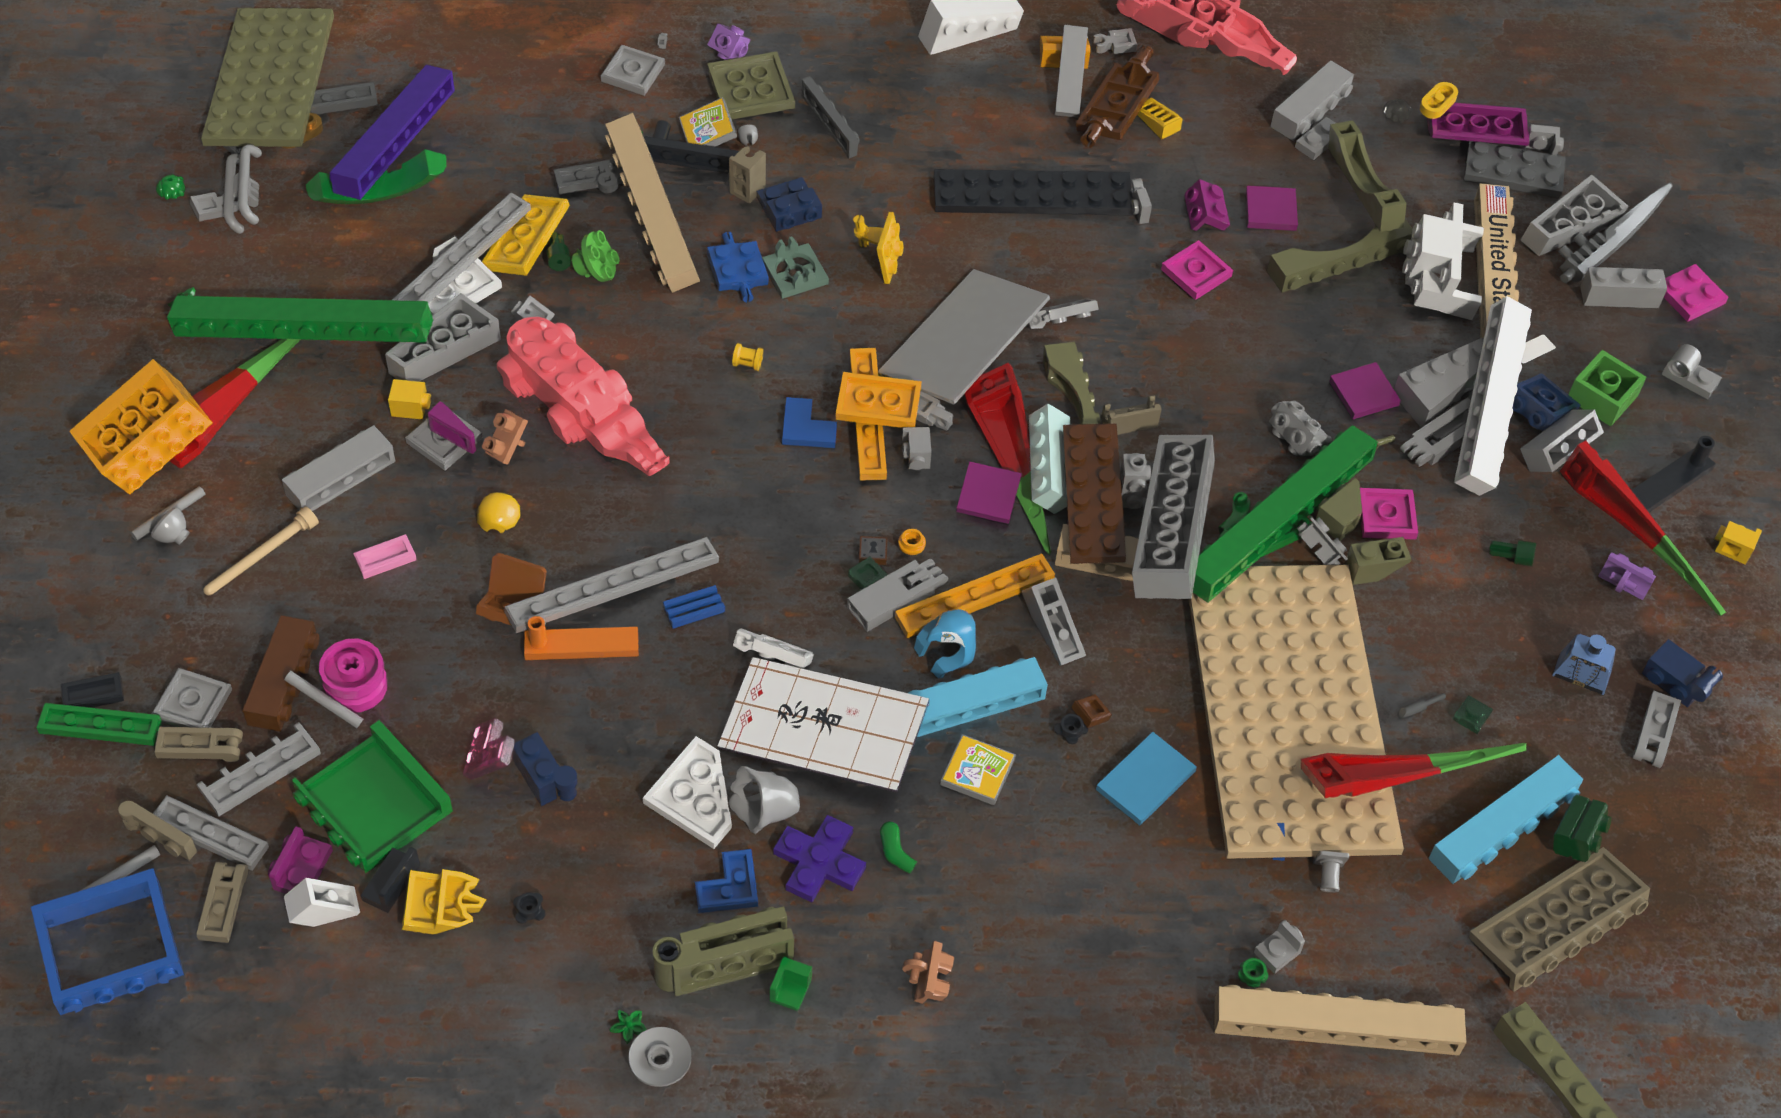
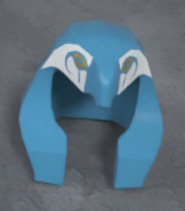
(949, 627)

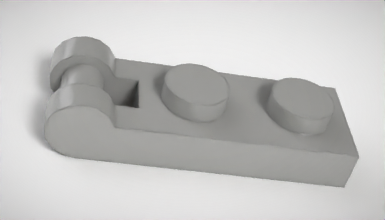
(1657, 728)

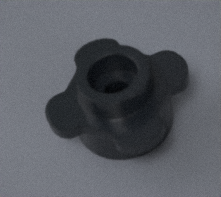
(1071, 721)
(525, 900)

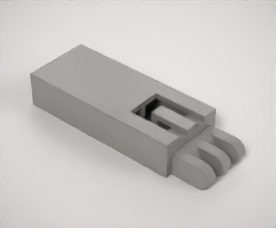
(1446, 430)
(881, 599)

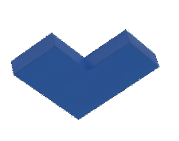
(803, 431)
(735, 890)

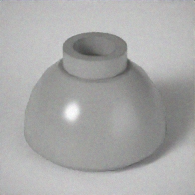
(171, 528)

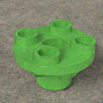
(595, 257)

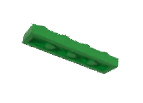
(99, 724)

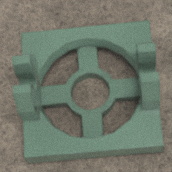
(812, 273)

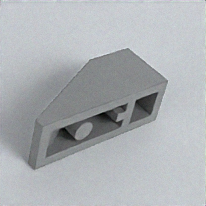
(1054, 620)

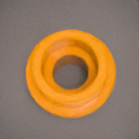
(911, 536)

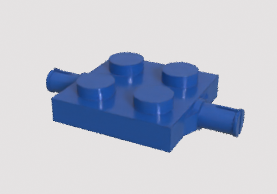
(737, 266)

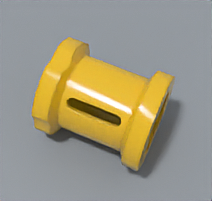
(747, 357)

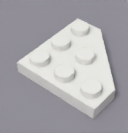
(474, 282)
(694, 794)

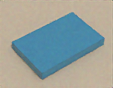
(1146, 778)

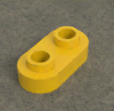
(1438, 100)

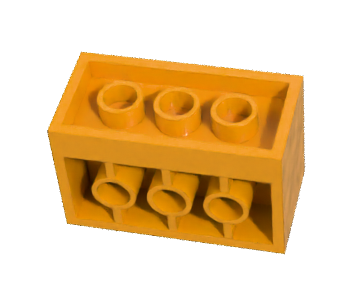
(140, 427)

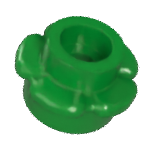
(1257, 966)

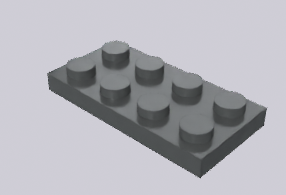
(1515, 168)

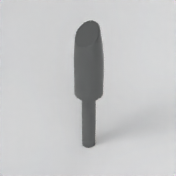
(1419, 706)

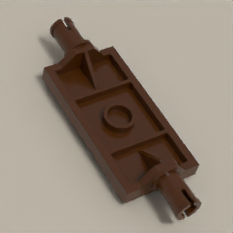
(1118, 99)

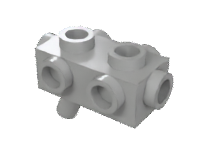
(1298, 429)
(1134, 479)

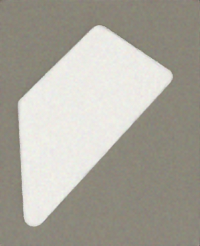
(1536, 348)

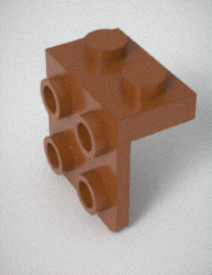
(509, 583)

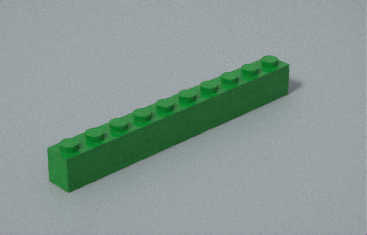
(300, 318)
(1281, 511)

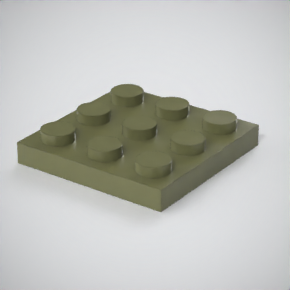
(752, 85)

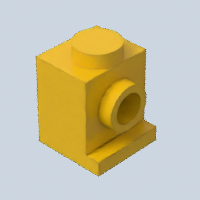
(1736, 541)

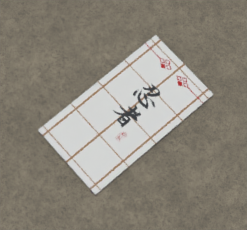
(824, 724)

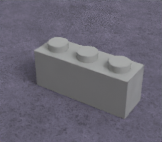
(1623, 287)
(1559, 440)

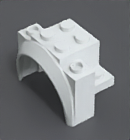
(1438, 249)

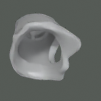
(774, 803)

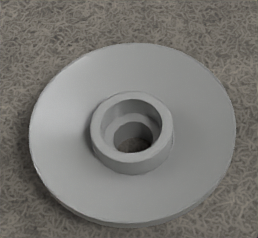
(655, 1044)

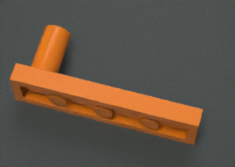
(578, 643)

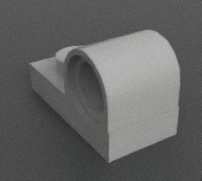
(1684, 370)

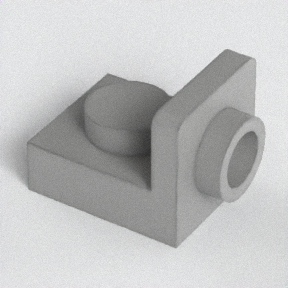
(1545, 138)
(530, 308)
(1280, 947)

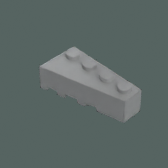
(1582, 210)
(455, 334)
(1439, 382)

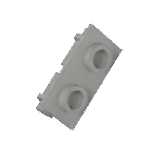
(1316, 533)

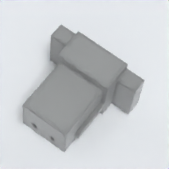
(662, 40)

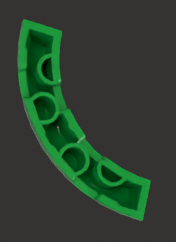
(412, 176)

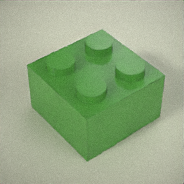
(1607, 387)

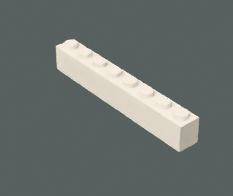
(1493, 396)

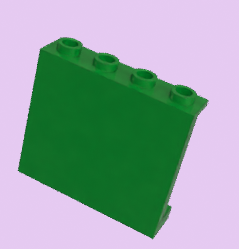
(373, 799)

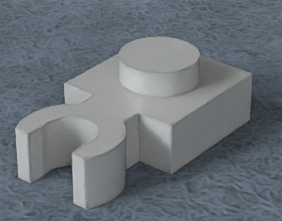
(1118, 40)
(1141, 202)
(209, 206)

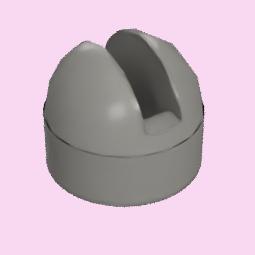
(748, 134)

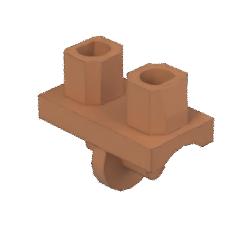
(506, 436)
(924, 971)

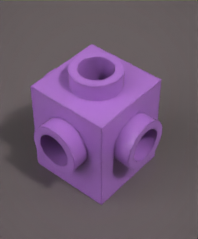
(729, 42)

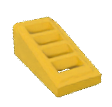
(1157, 125)

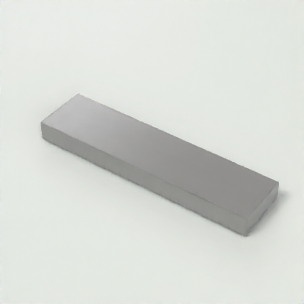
(1071, 71)
(213, 833)

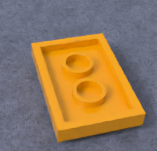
(878, 400)

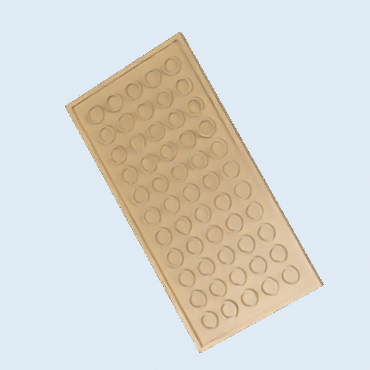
(1282, 685)

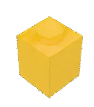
(408, 399)

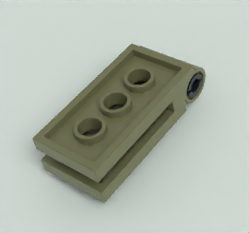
(723, 952)

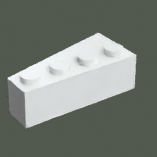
(966, 21)

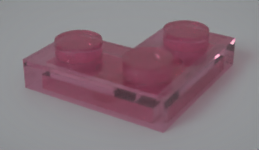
(488, 750)

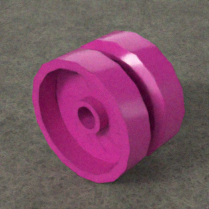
(353, 674)

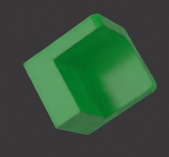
(790, 983)

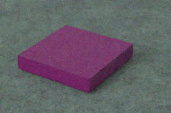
(1271, 208)
(1364, 390)
(989, 492)

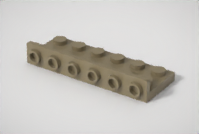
(1561, 918)

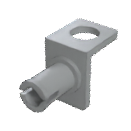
(1331, 866)

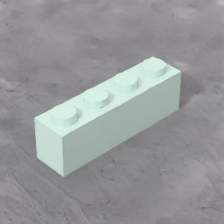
(1047, 458)

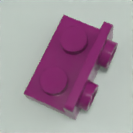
(299, 860)

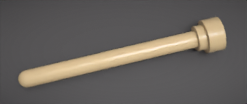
(303, 520)

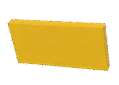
(527, 238)

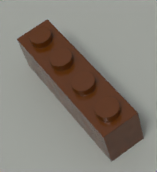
(288, 651)

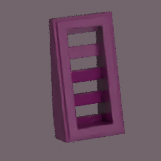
(450, 427)

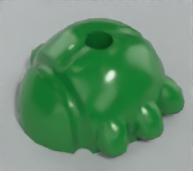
(171, 187)

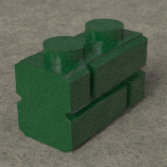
(1581, 828)

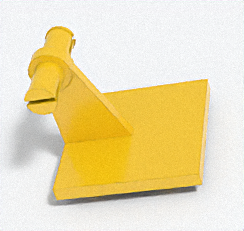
(886, 238)

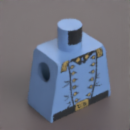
(1586, 662)

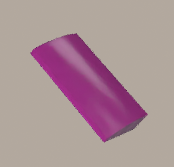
(1481, 124)

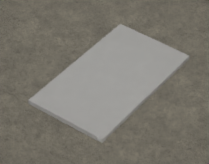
(964, 335)

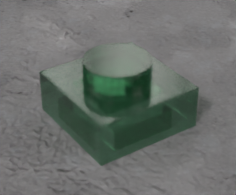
(866, 573)
(1472, 714)

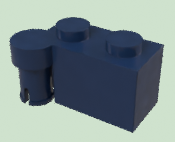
(1679, 674)
(543, 772)

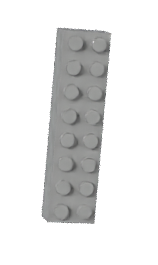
(1174, 517)

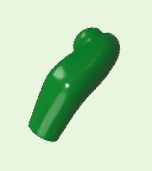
(1240, 506)
(892, 847)

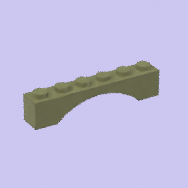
(1383, 204)
(1300, 267)
(1064, 371)
(1536, 1047)

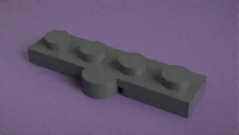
(599, 175)

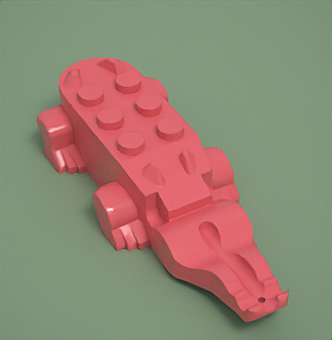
(1213, 23)
(578, 392)

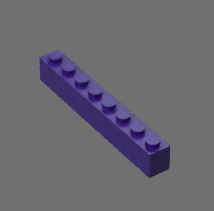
(392, 132)

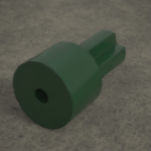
(558, 253)
(1522, 552)

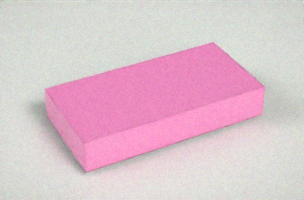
(384, 556)

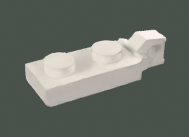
(773, 648)

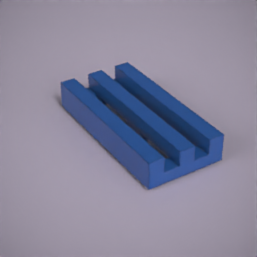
(692, 603)

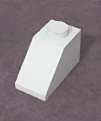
(320, 902)

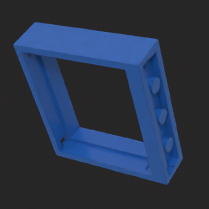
(94, 901)

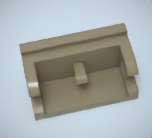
(747, 174)
(1134, 417)

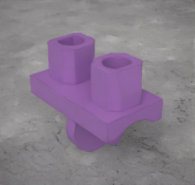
(1627, 576)

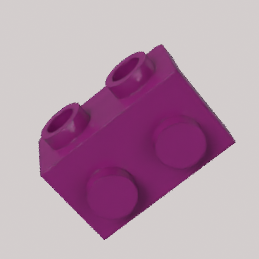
(1206, 205)

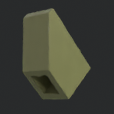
(1342, 510)
(1376, 559)

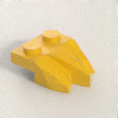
(439, 901)

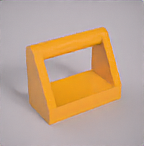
(1051, 51)

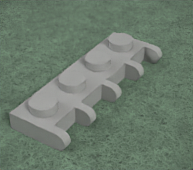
(260, 771)

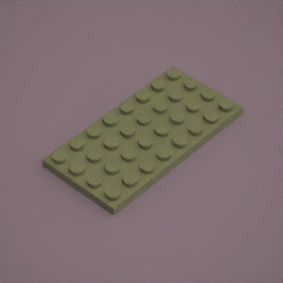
(268, 77)

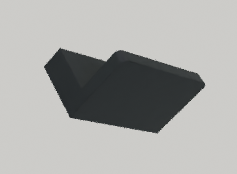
(390, 879)

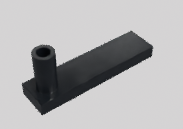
(685, 153)
(1676, 475)

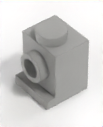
(917, 447)

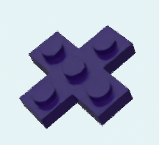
(819, 858)

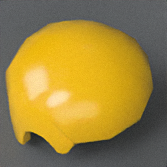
(498, 512)

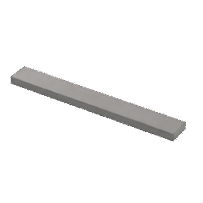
(466, 250)
(612, 584)

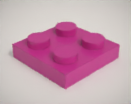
(1197, 270)
(1693, 293)
(1388, 513)

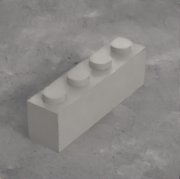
(1312, 100)
(339, 469)

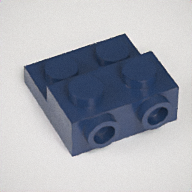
(790, 204)
(1542, 401)

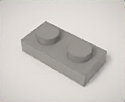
(1315, 140)

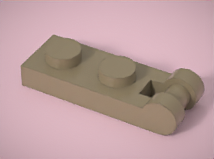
(198, 743)
(156, 829)
(222, 902)

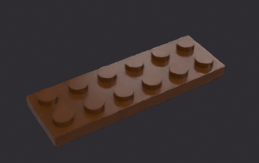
(1094, 494)

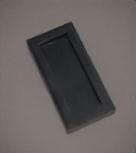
(93, 691)

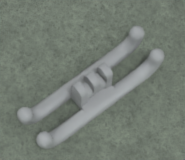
(242, 187)

